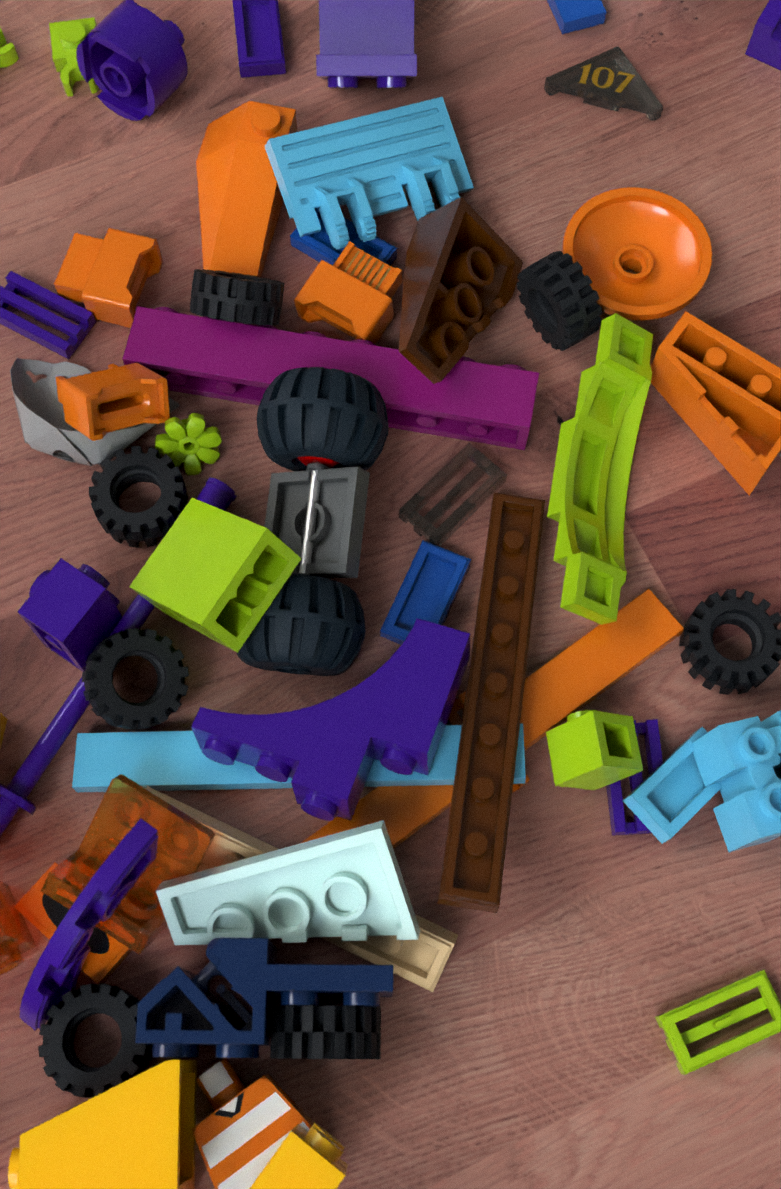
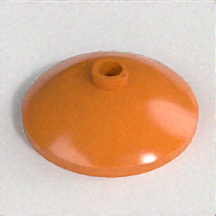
(643, 234)

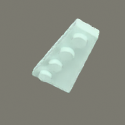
(316, 888)

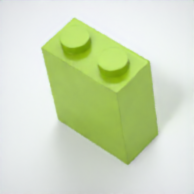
(216, 573)

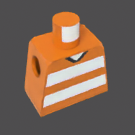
(244, 1125)

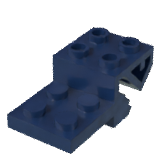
(186, 1014)

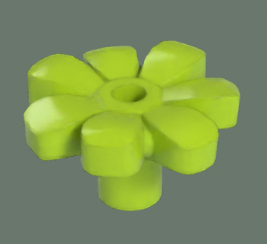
(189, 442)

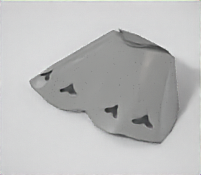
(44, 418)

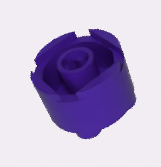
(133, 60)

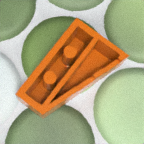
(723, 396)

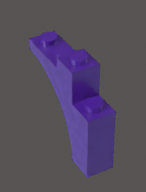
(332, 745)

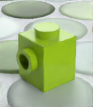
(593, 750)

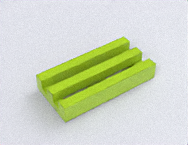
(677, 1041)

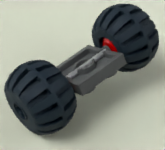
(329, 433)

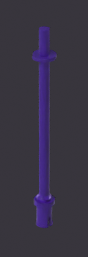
(15, 794)

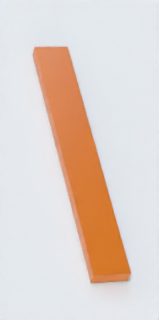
(548, 698)

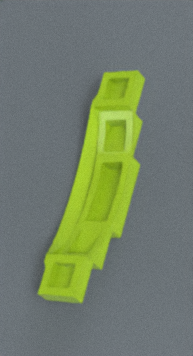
(595, 470)

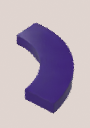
(68, 947)

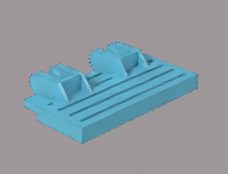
(367, 168)

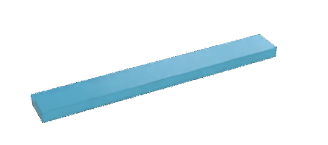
(177, 763)

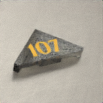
(607, 83)

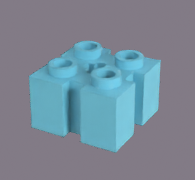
(748, 766)

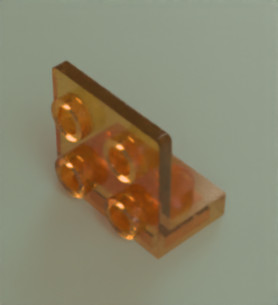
(179, 853)

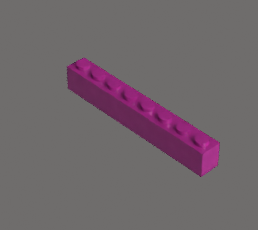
(242, 360)

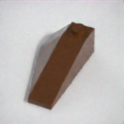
(452, 286)

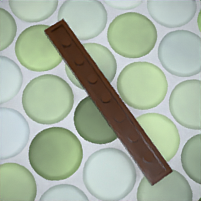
(492, 708)

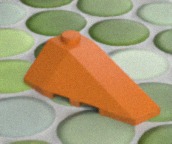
(239, 187)

